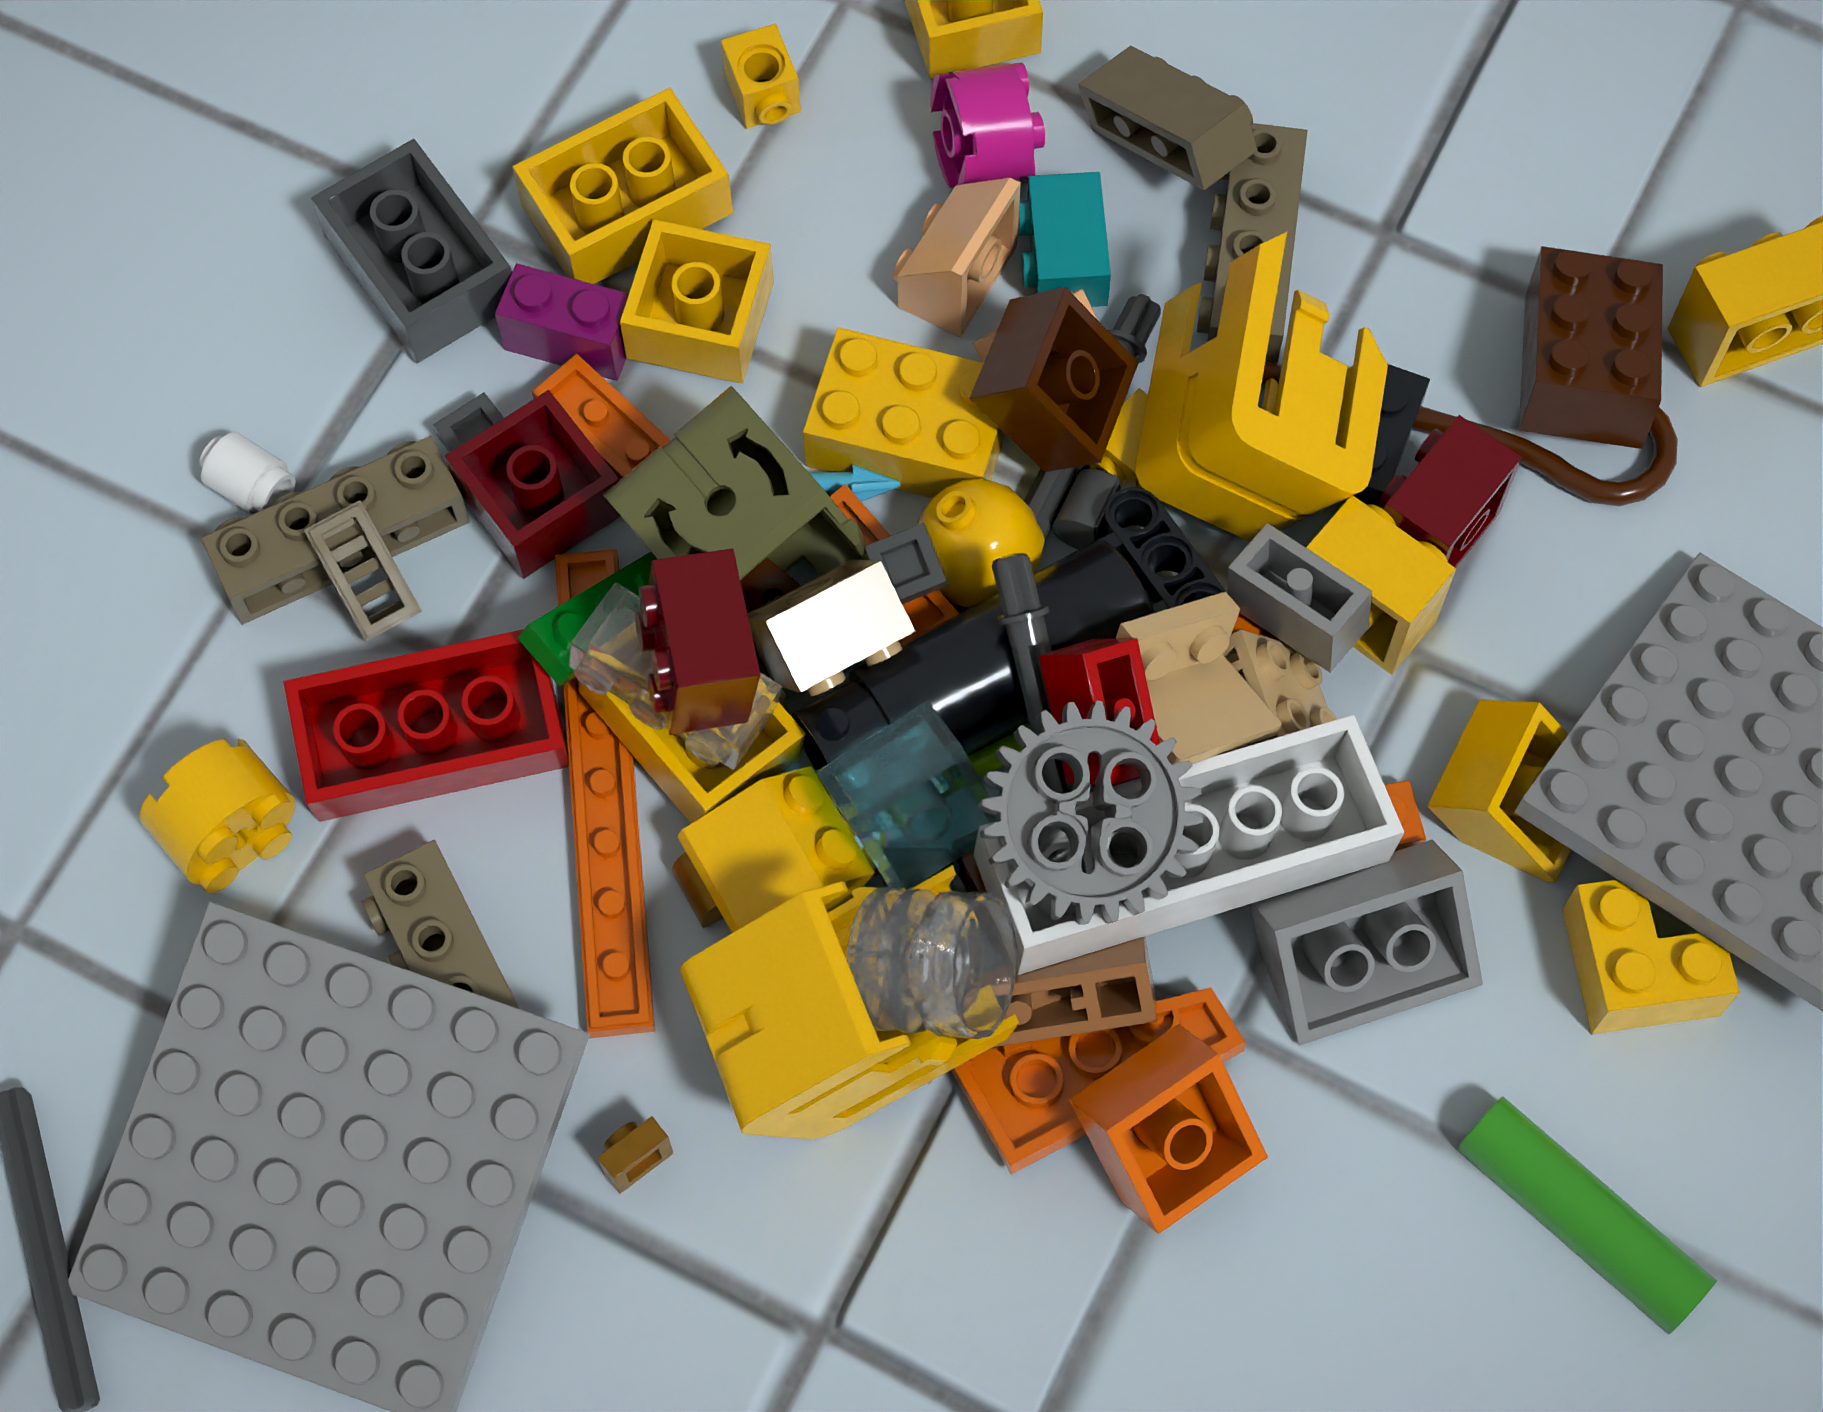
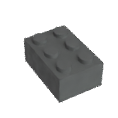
(414, 249)

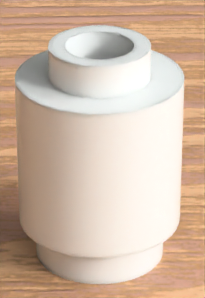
(244, 472)

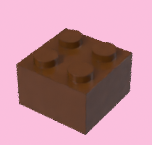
(1054, 380)

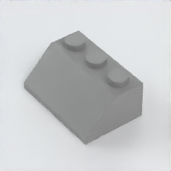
(1369, 942)

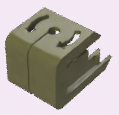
(735, 488)

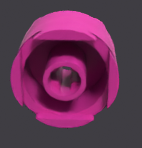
(985, 124)

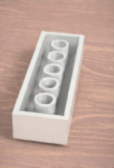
(1270, 825)

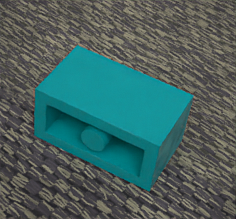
(1066, 235)

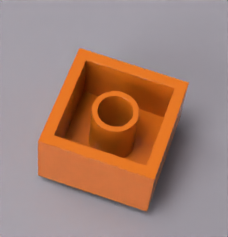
(1169, 1128)

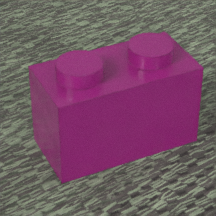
(562, 316)

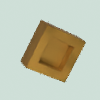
(634, 1152)

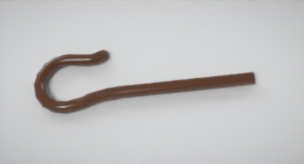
(1557, 468)

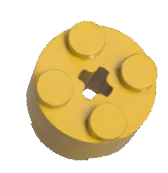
(219, 813)

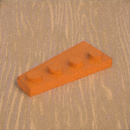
(1027, 1086)

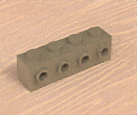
(1257, 207)
(269, 559)
(432, 923)

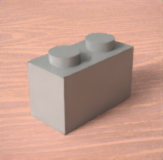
(1299, 597)

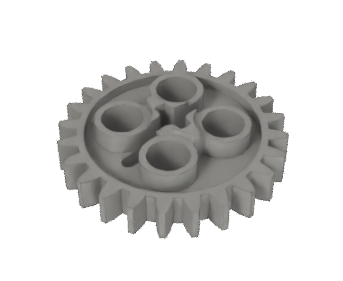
(1152, 819)

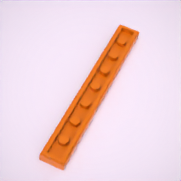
(605, 845)

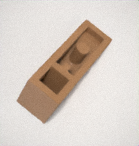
(1084, 994)

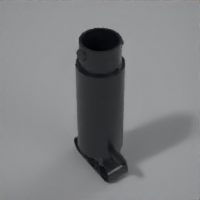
(968, 659)

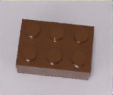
(1592, 347)

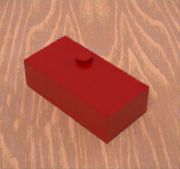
(424, 725)

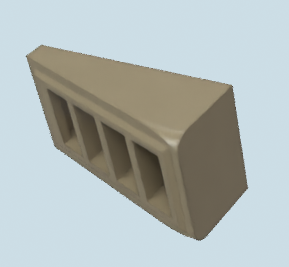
(387, 617)

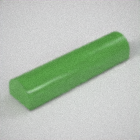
(1587, 1215)

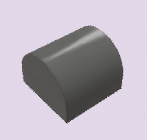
(1083, 511)

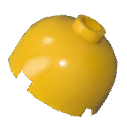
(972, 528)

